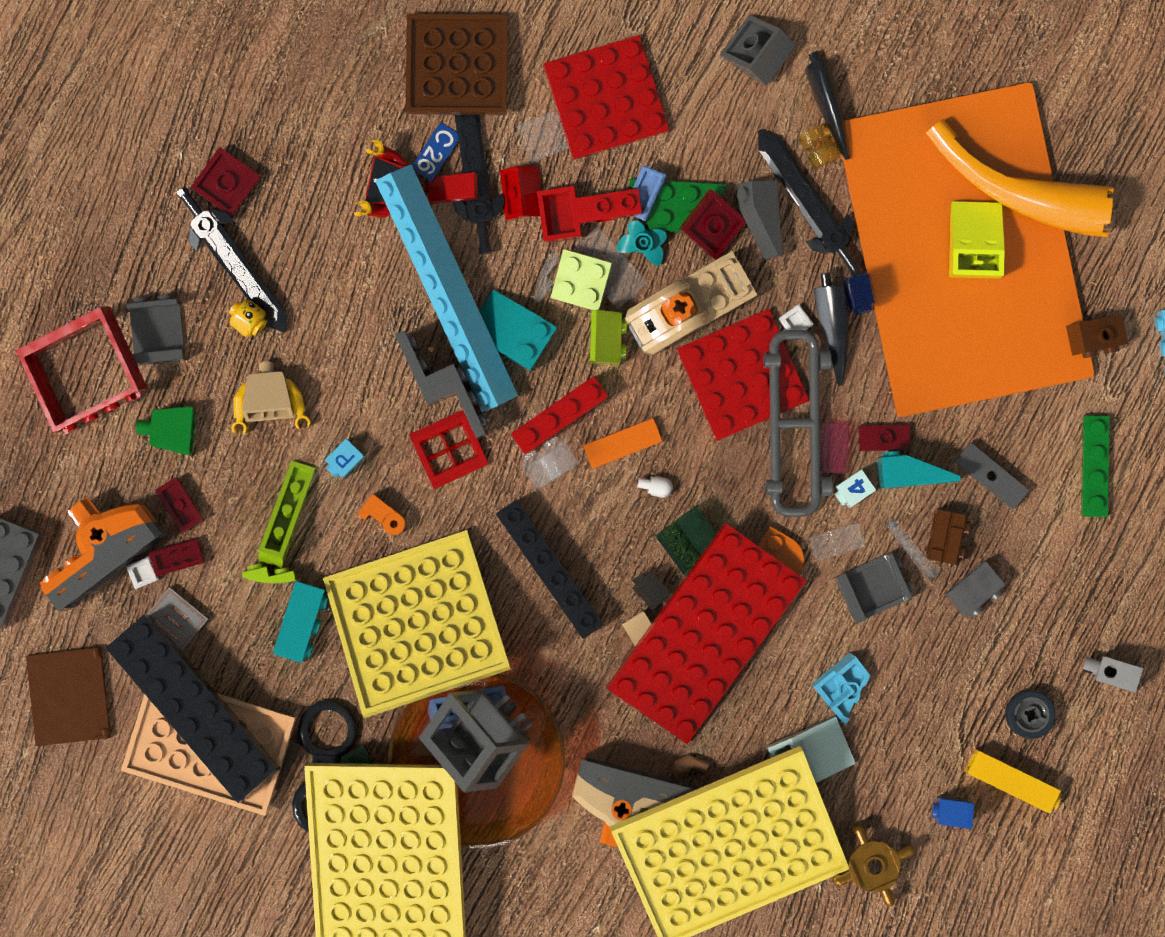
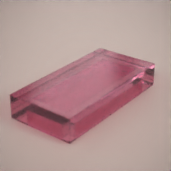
(834, 447)

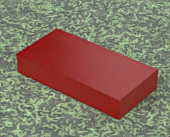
(453, 188)

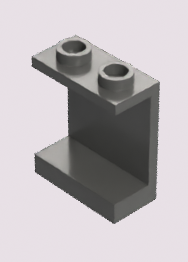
(157, 330)

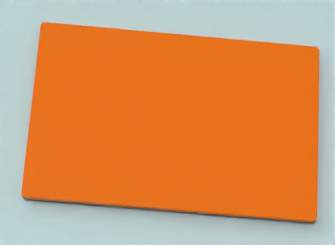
(950, 335)

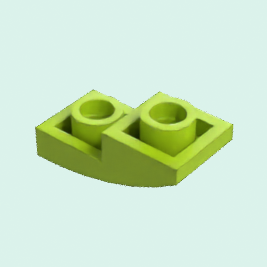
(262, 574)

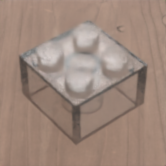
(549, 463)

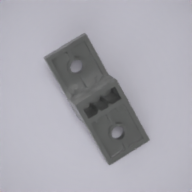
(442, 384)

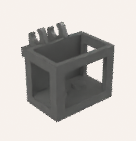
(481, 741)

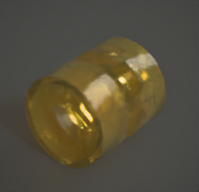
(824, 154)

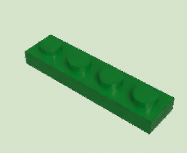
(1095, 466)

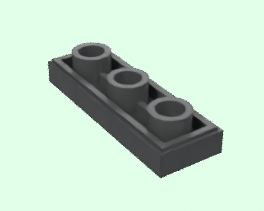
(1003, 486)

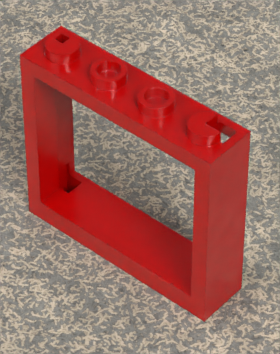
(43, 389)

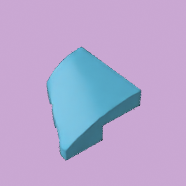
(842, 685)

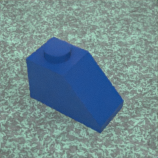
(953, 812)

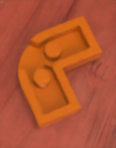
(783, 549)

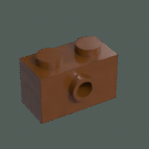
(1097, 335)

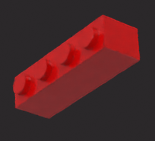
(559, 415)

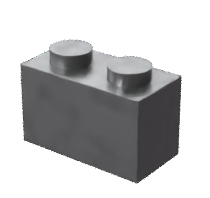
(975, 589)

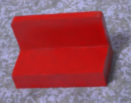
(520, 191)

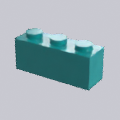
(301, 622)

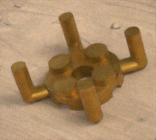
(863, 855)

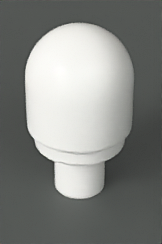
(656, 486)

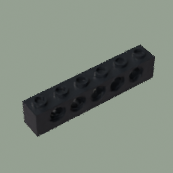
(549, 569)

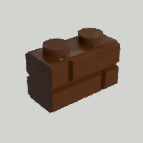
(947, 537)

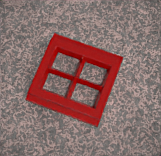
(458, 469)

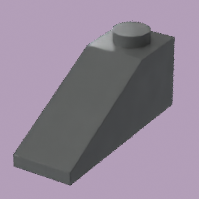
(761, 212)

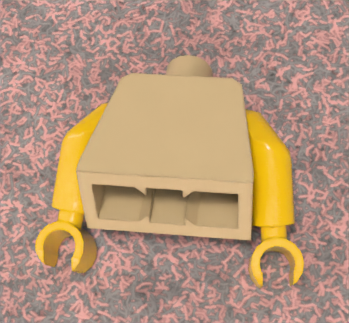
(267, 398)

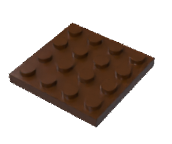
(456, 64)

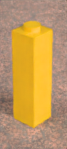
(1013, 781)

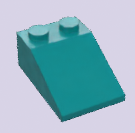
(516, 330)
(907, 471)

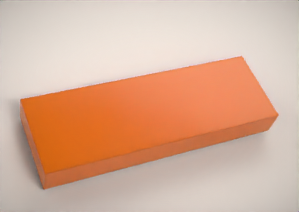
(622, 443)

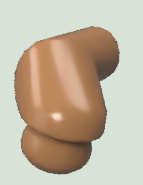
(688, 763)

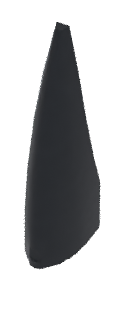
(827, 99)
(834, 317)

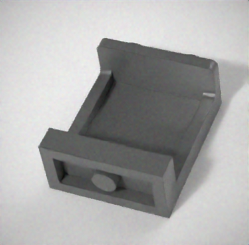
(874, 587)

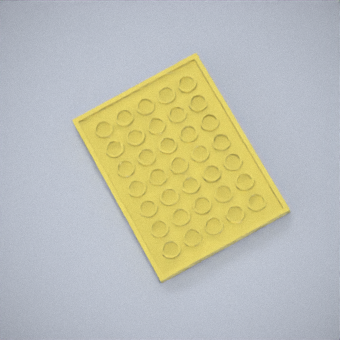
(730, 846)
(385, 850)

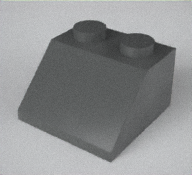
(758, 49)

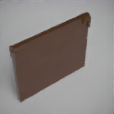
(68, 696)

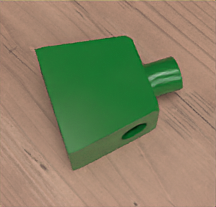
(170, 429)

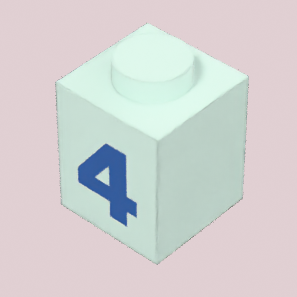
(854, 489)

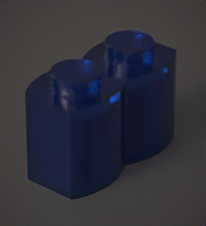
(860, 294)

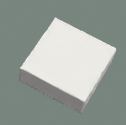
(795, 319)
(142, 573)

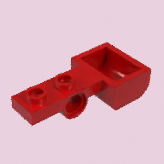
(564, 212)

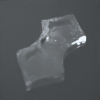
(911, 549)

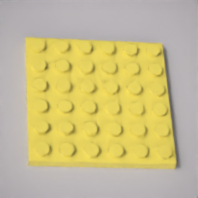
(416, 624)

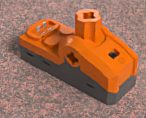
(126, 536)

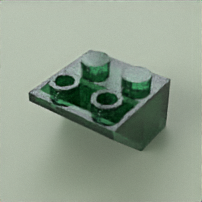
(686, 539)

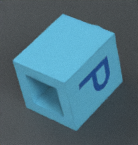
(344, 459)

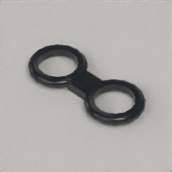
(321, 755)

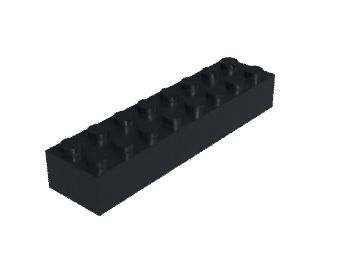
(193, 708)

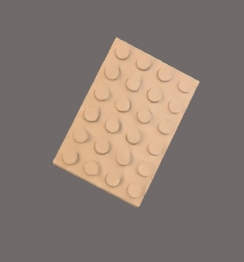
(164, 757)

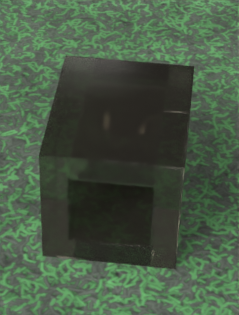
(650, 589)

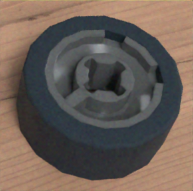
(1018, 720)

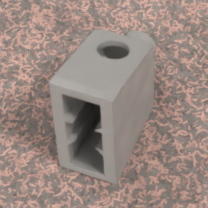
(1126, 676)

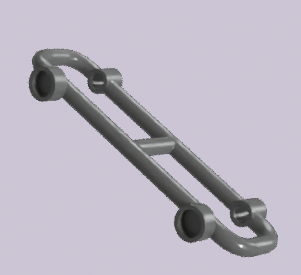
(817, 361)

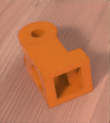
(390, 519)

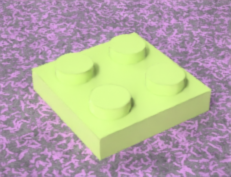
(581, 280)

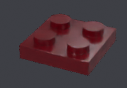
(225, 182)
(712, 224)

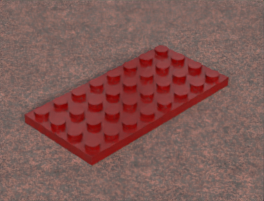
(706, 633)

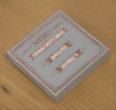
(177, 618)

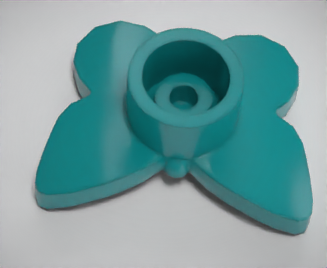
(643, 241)

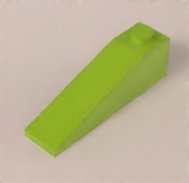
(286, 514)

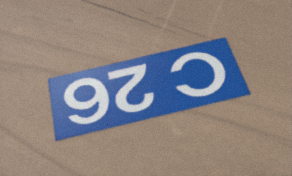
(435, 151)

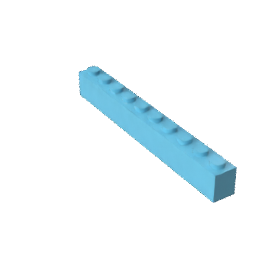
(446, 288)

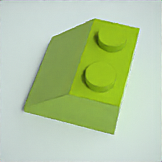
(606, 337)

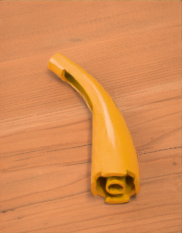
(1058, 204)

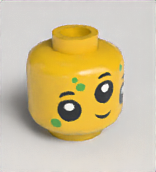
(247, 318)

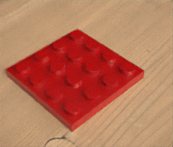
(605, 97)
(731, 376)

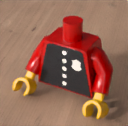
(383, 164)

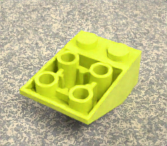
(976, 240)

